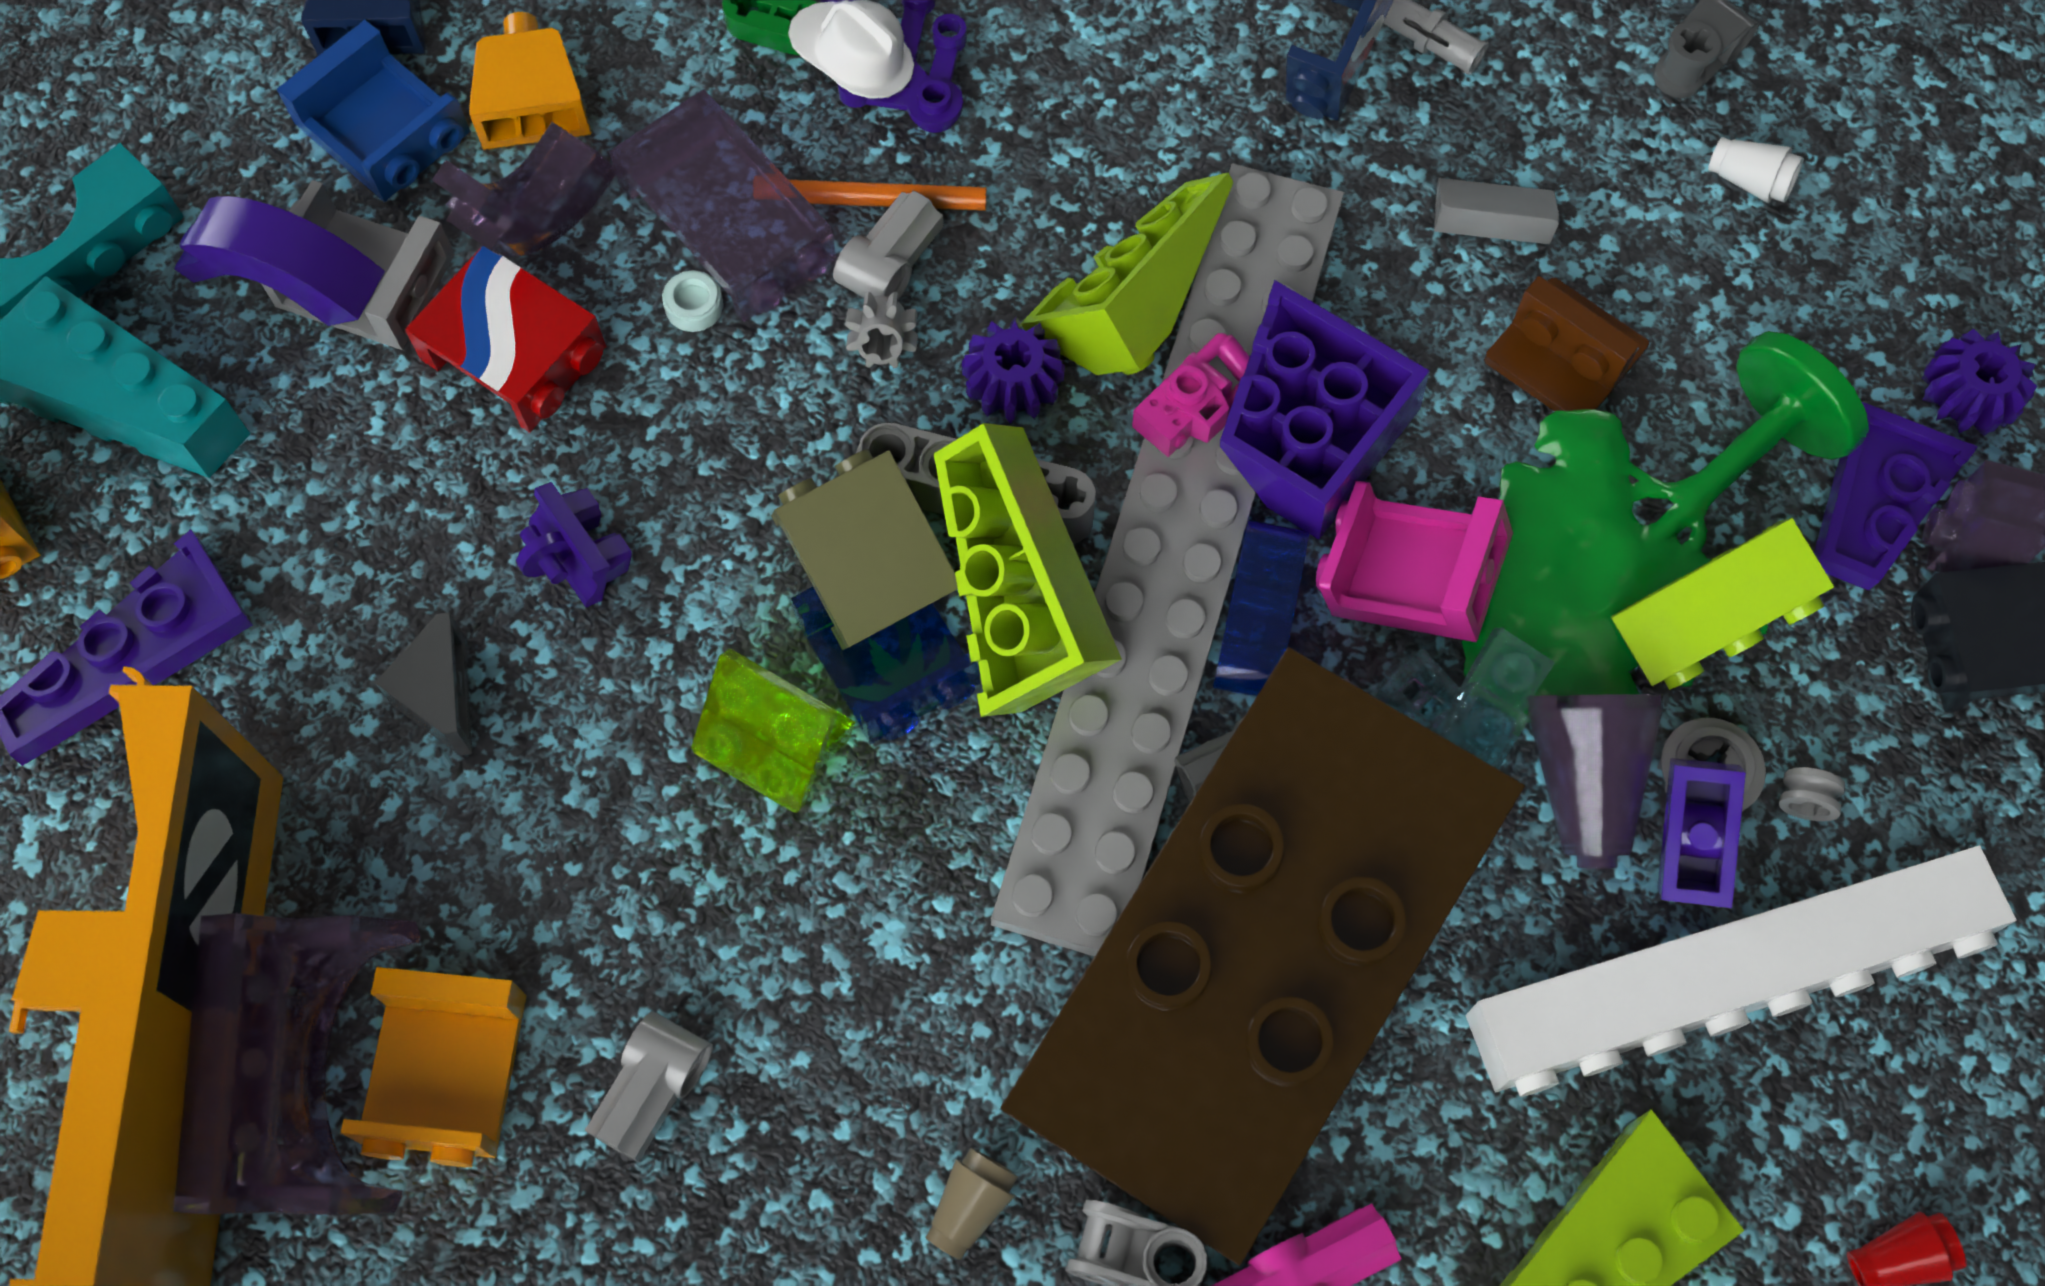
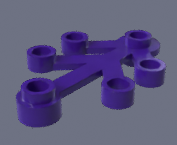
(923, 88)

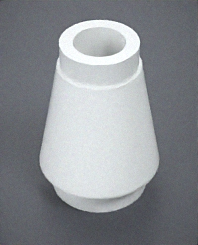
(1757, 167)

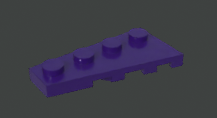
(156, 630)

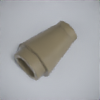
(970, 1202)

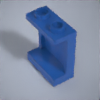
(372, 112)

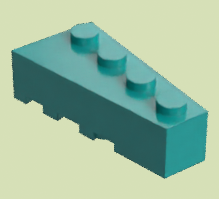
(97, 376)

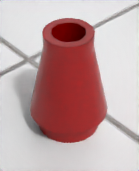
(1910, 1254)

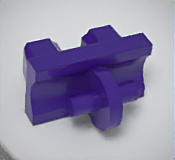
(563, 549)

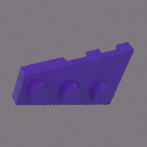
(1884, 495)

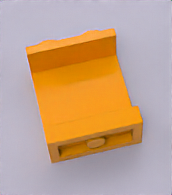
(439, 1066)

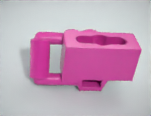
(1192, 398)

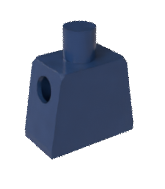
(395, 19)

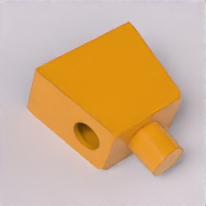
(523, 85)

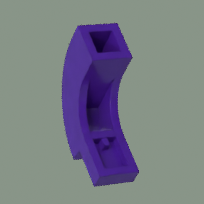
(280, 252)

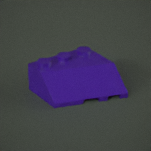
(1316, 409)

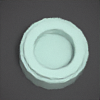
(692, 301)

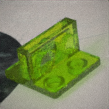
(767, 730)

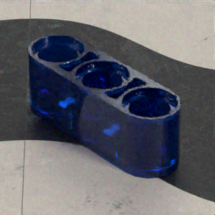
(1261, 606)

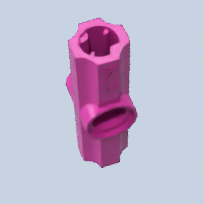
(1332, 1256)

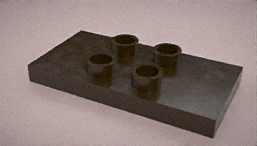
(1262, 953)

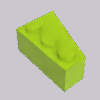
(1723, 604)

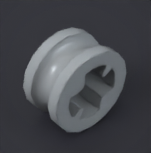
(1812, 794)

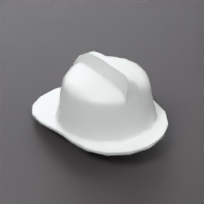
(854, 45)

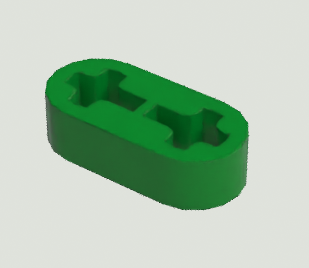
(766, 26)

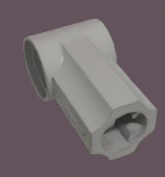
(886, 255)
(658, 1067)

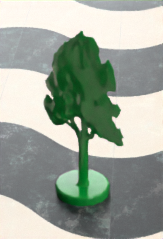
(1585, 554)

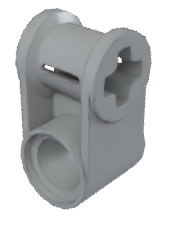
(1130, 1249)

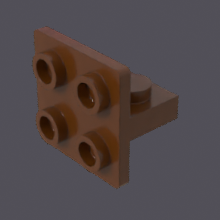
(1565, 348)

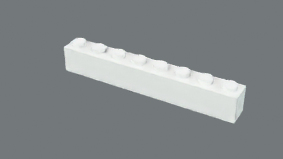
(1738, 969)

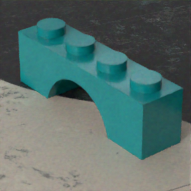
(114, 218)

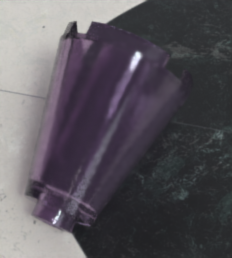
(1596, 768)

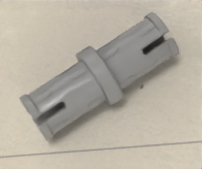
(1436, 34)

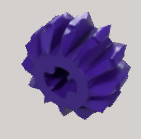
(1013, 370)
(1979, 382)

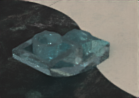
(1493, 697)

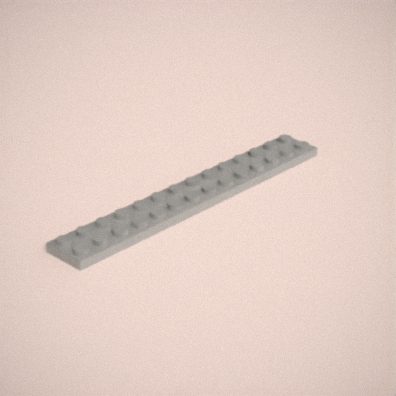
(1161, 597)

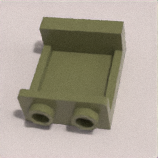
(865, 546)

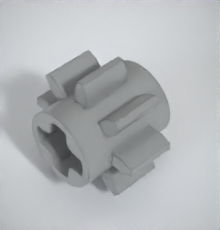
(881, 329)

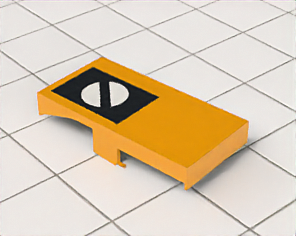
(200, 850)

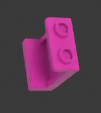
(1414, 564)

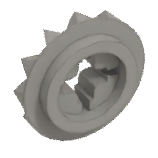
(1704, 738)

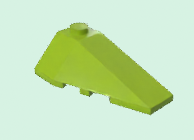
(1136, 293)

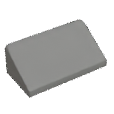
(1495, 211)

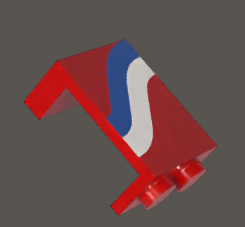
(509, 335)

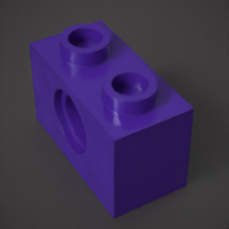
(1701, 832)

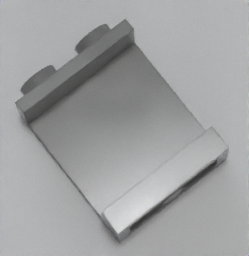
(410, 261)

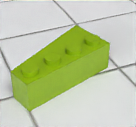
(1020, 573)
(1633, 1220)

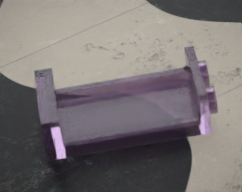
(726, 203)

